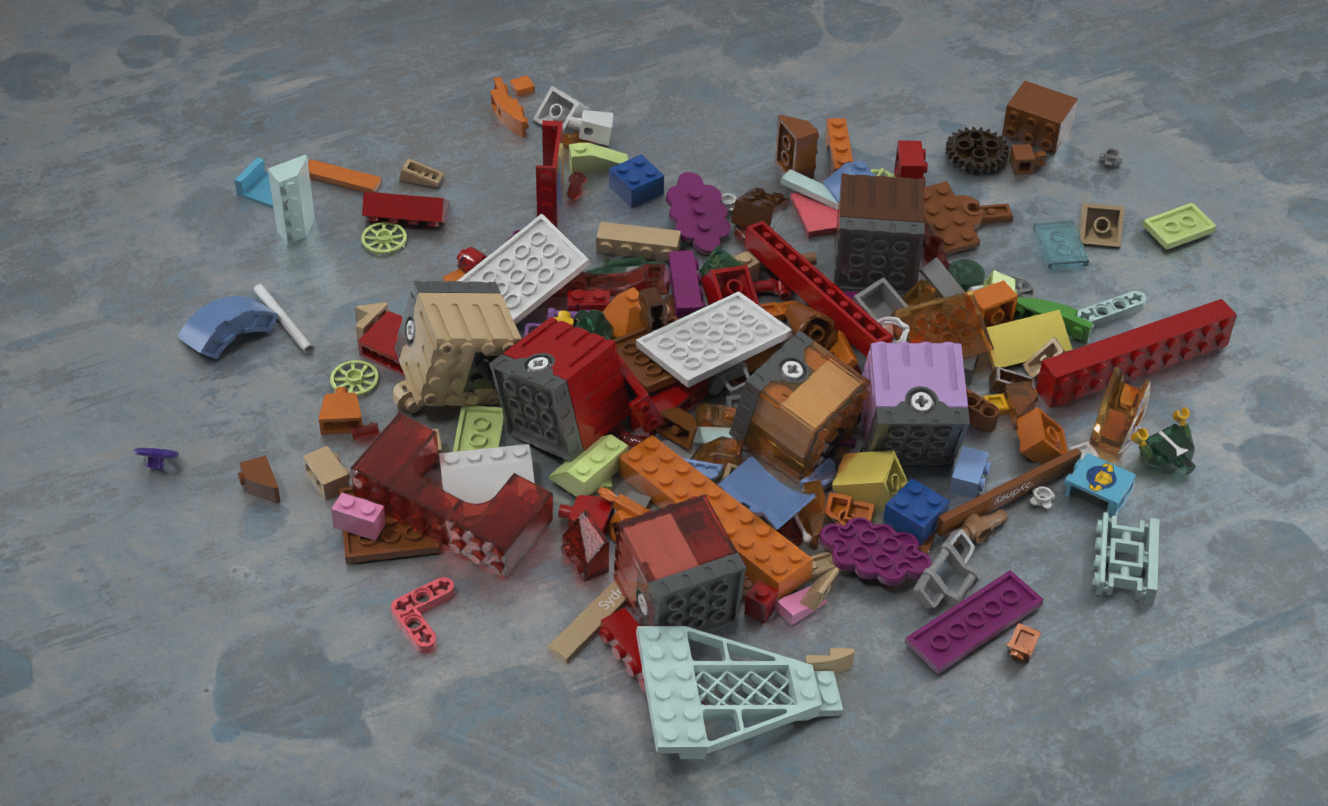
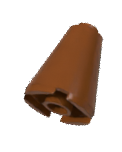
(811, 323)

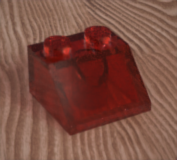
(586, 548)

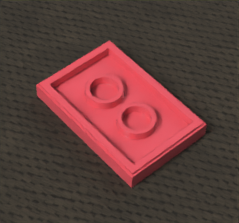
(814, 215)

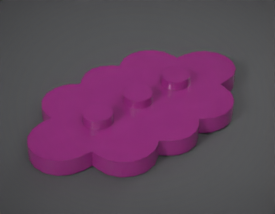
(698, 212)
(874, 551)

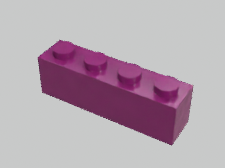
(685, 283)

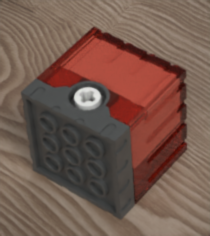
(679, 567)

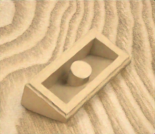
(820, 589)

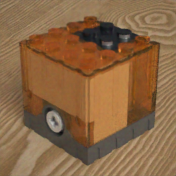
(799, 407)

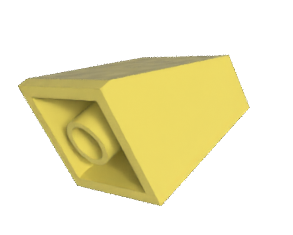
(870, 477)

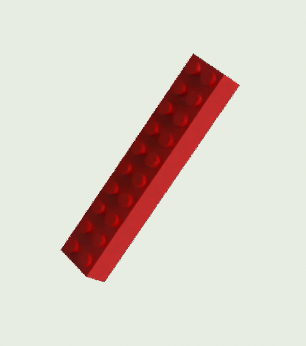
(1135, 352)

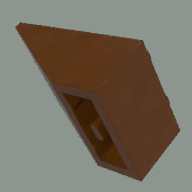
(759, 206)

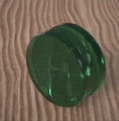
(967, 273)

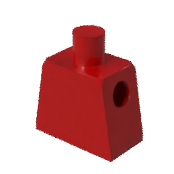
(598, 508)

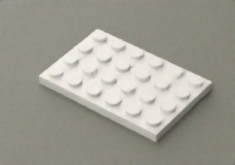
(530, 267)
(713, 339)

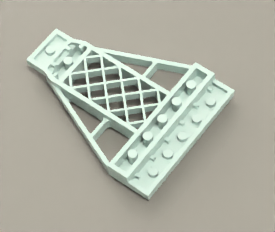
(674, 690)

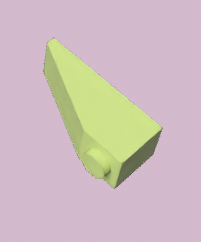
(593, 158)

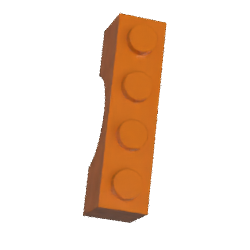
(838, 142)

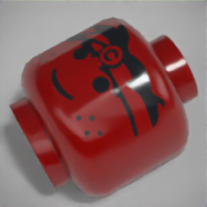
(469, 259)

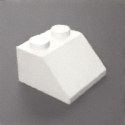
(559, 107)

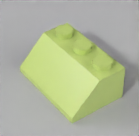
(591, 467)

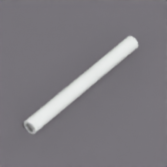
(284, 319)

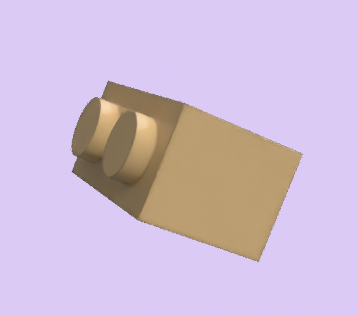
(326, 471)

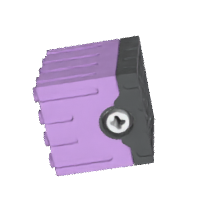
(915, 401)

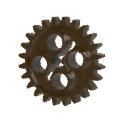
(977, 150)

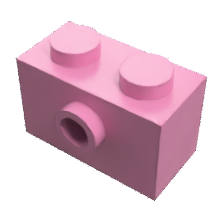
(358, 516)

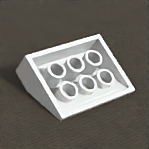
(481, 473)

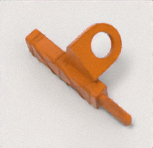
(626, 508)

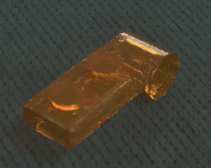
(714, 416)

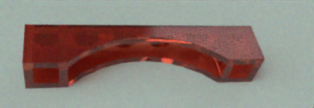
(640, 278)

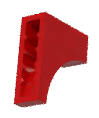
(379, 342)

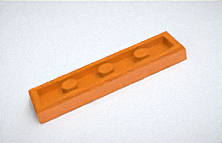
(343, 176)

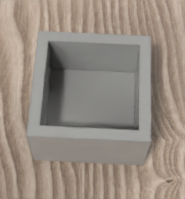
(879, 299)

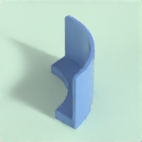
(222, 320)
(763, 493)

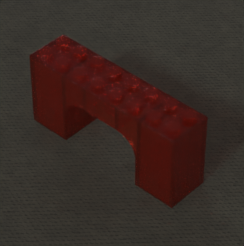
(486, 532)

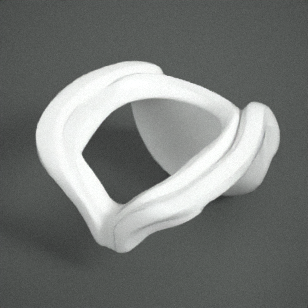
(887, 322)

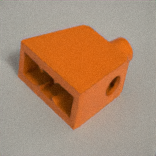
(339, 412)

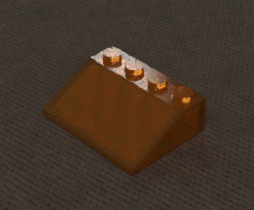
(946, 320)

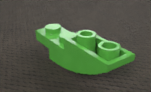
(1075, 326)

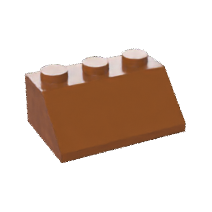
(796, 146)

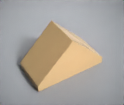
(1049, 350)

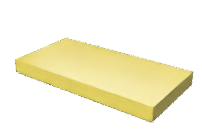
(1022, 338)

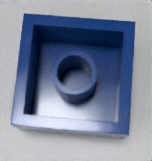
(636, 181)
(915, 510)

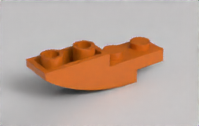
(508, 109)

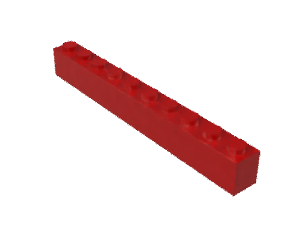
(814, 287)

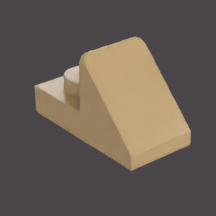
(368, 315)

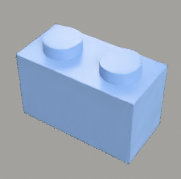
(969, 472)

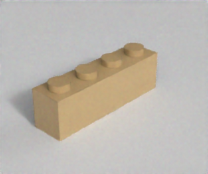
(636, 240)

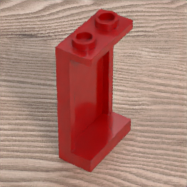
(642, 406)

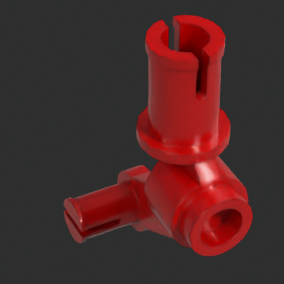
(773, 286)

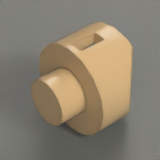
(404, 400)

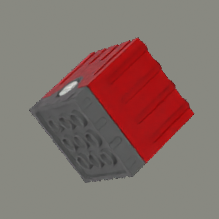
(561, 388)

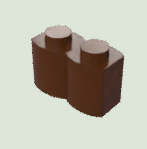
(652, 309)

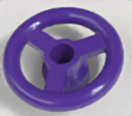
(155, 456)

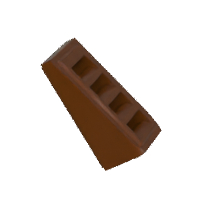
(1002, 376)

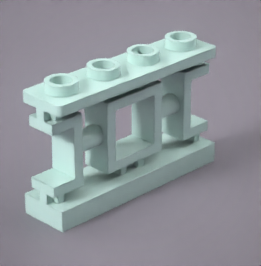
(1145, 559)

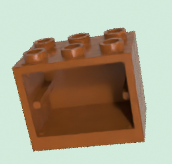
(1039, 117)

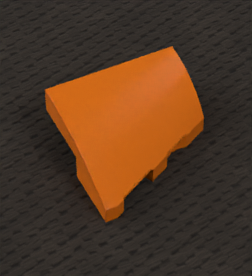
(842, 509)

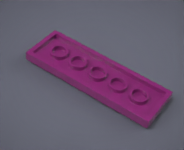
(973, 621)

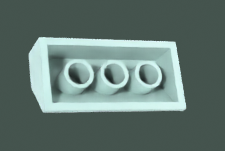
(292, 199)

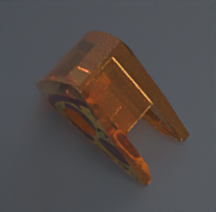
(1120, 414)

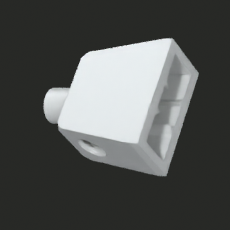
(593, 126)

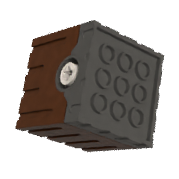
(879, 232)

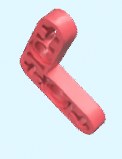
(413, 612)

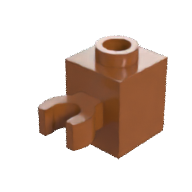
(1023, 159)

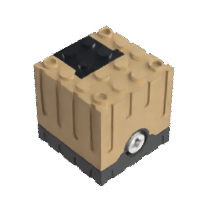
(450, 340)

